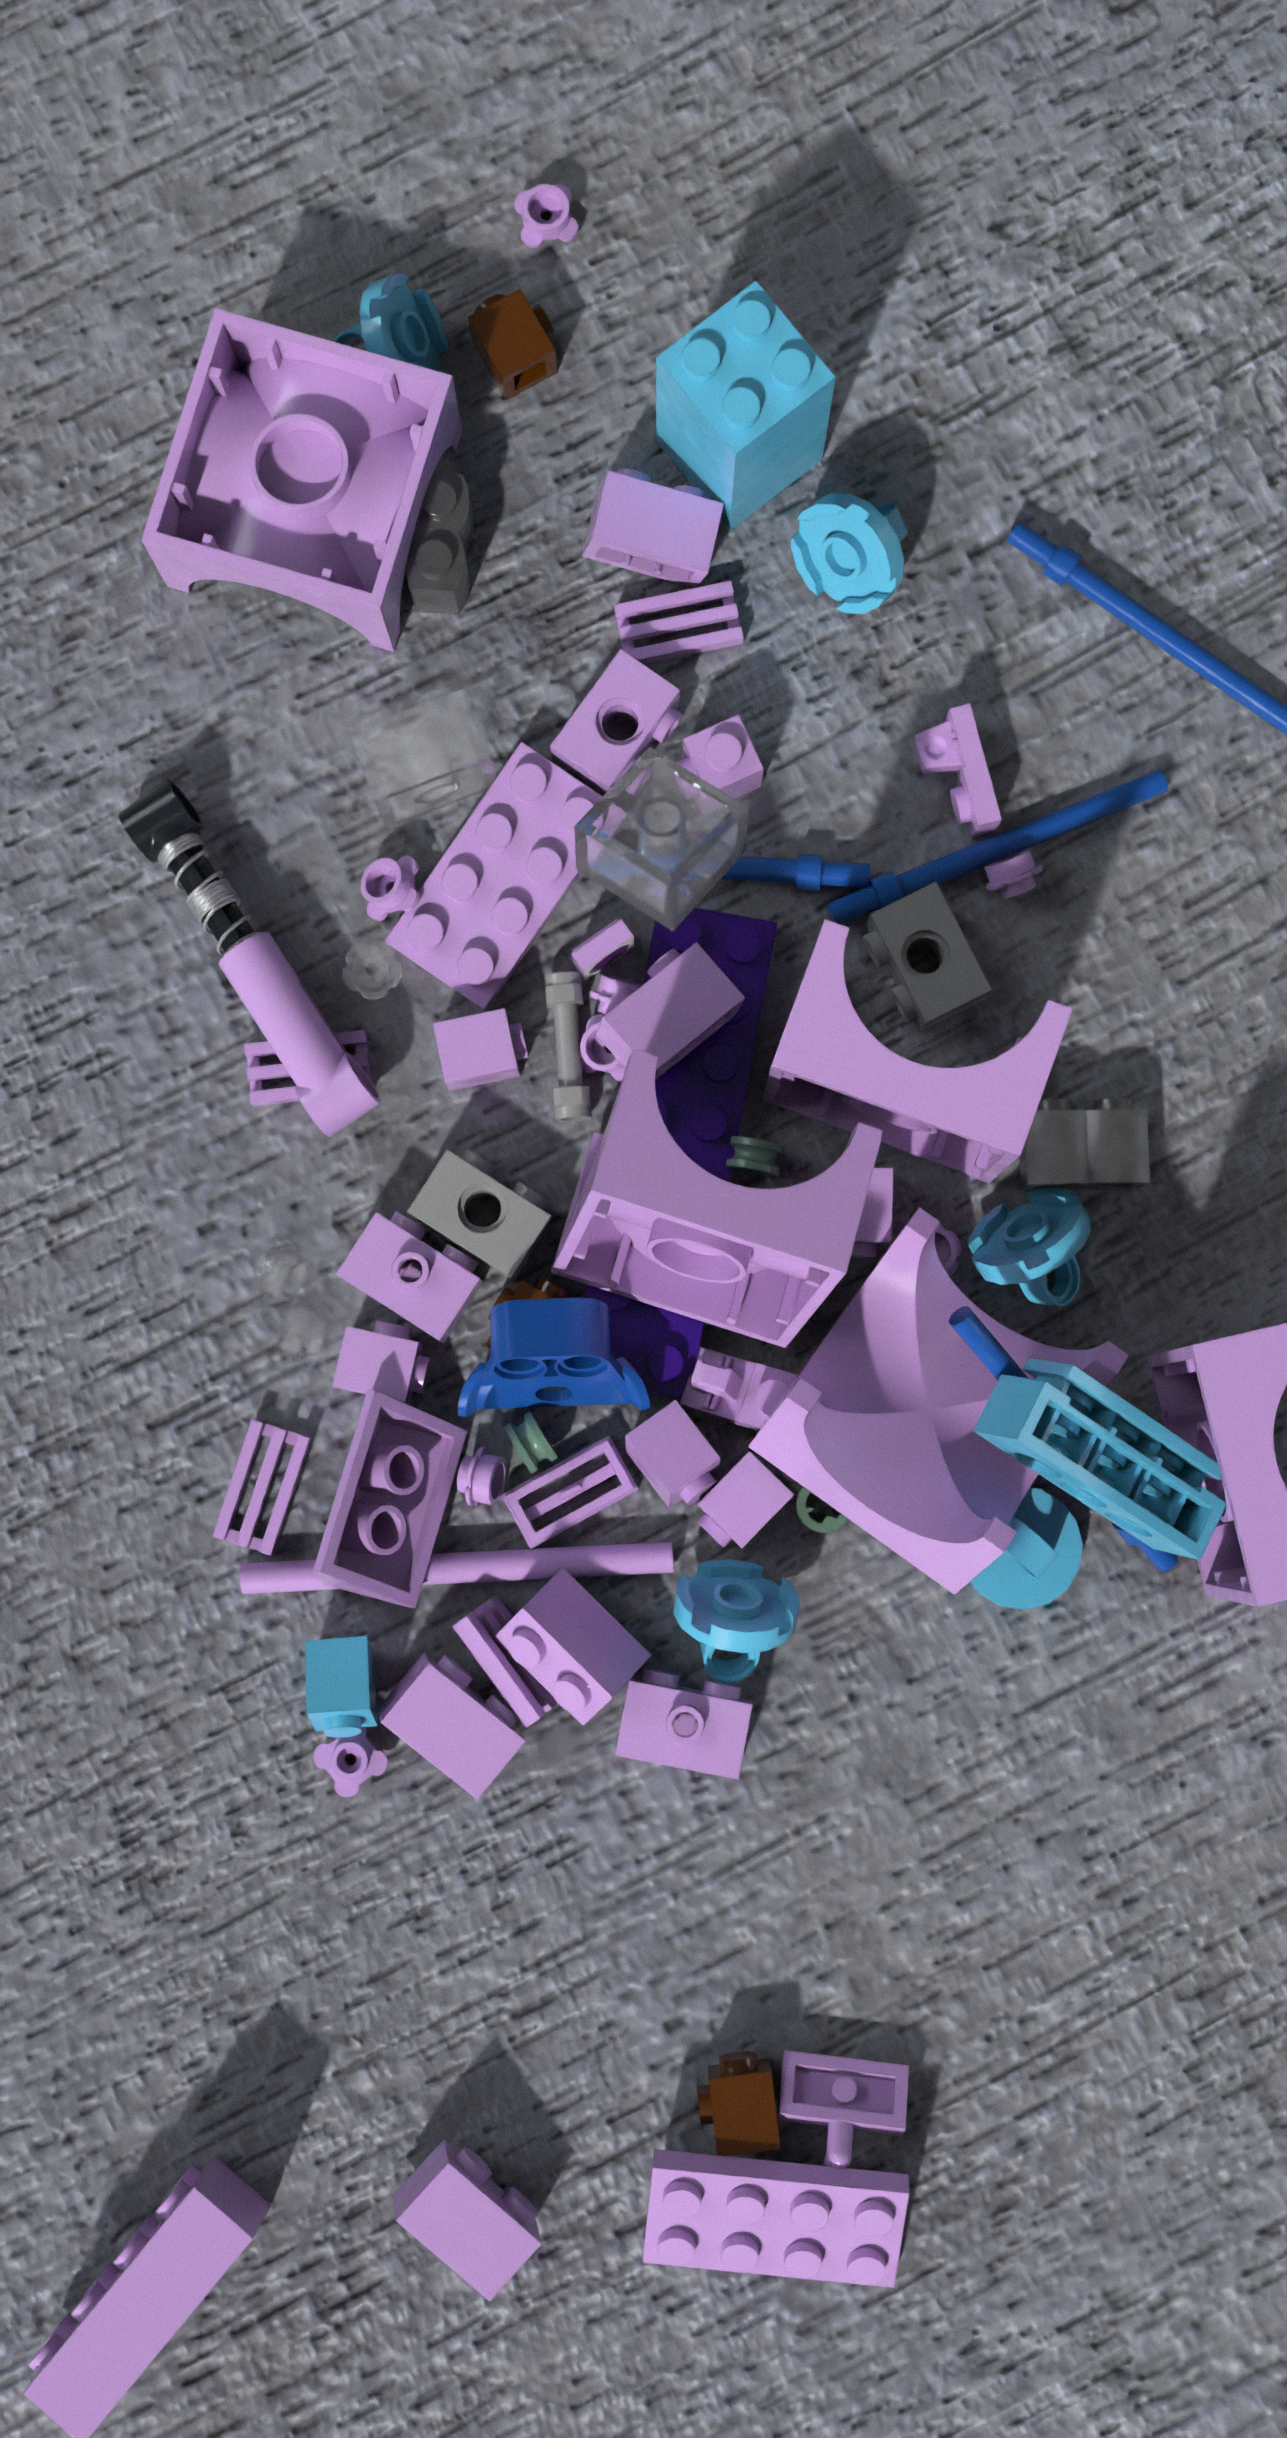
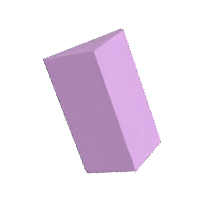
(389, 1501)

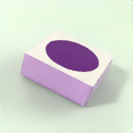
(602, 949)

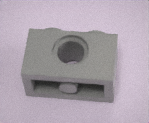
(927, 922)
(445, 1205)

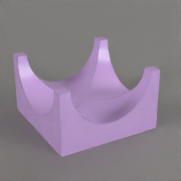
(301, 471)
(949, 1116)
(701, 1246)
(1225, 1405)
(891, 1414)

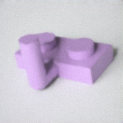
(843, 2097)

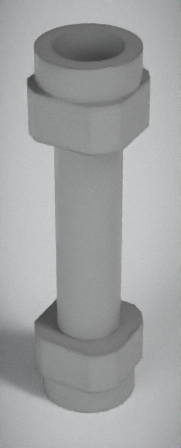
(564, 995)

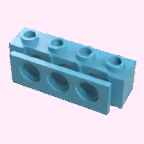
(1105, 1455)

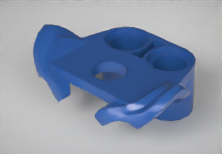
(549, 1346)

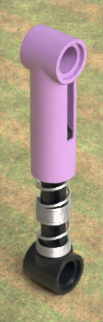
(326, 1076)

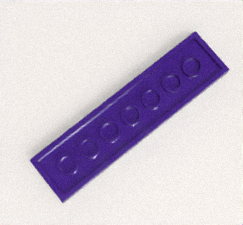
(702, 1110)

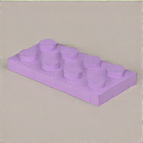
(498, 879)
(775, 2218)

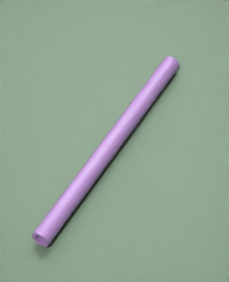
(483, 1566)

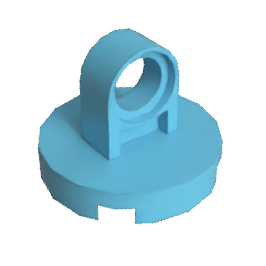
(399, 323)
(850, 551)
(1033, 1242)
(1038, 1559)
(735, 1611)

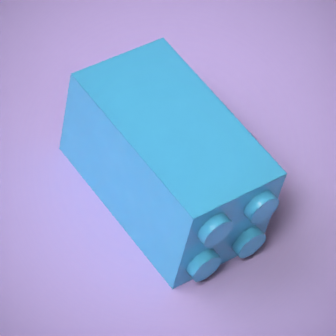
(743, 404)

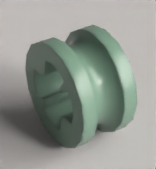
(755, 1156)
(530, 1442)
(827, 1523)

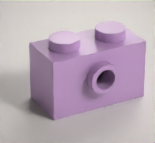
(653, 527)
(671, 1011)
(410, 1275)
(572, 1646)
(452, 1723)
(684, 1724)
(468, 2218)

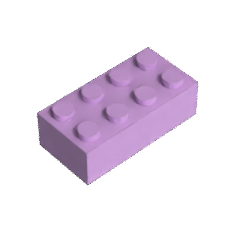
(140, 2307)

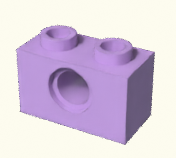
(622, 691)

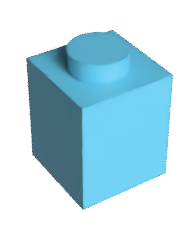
(341, 1685)

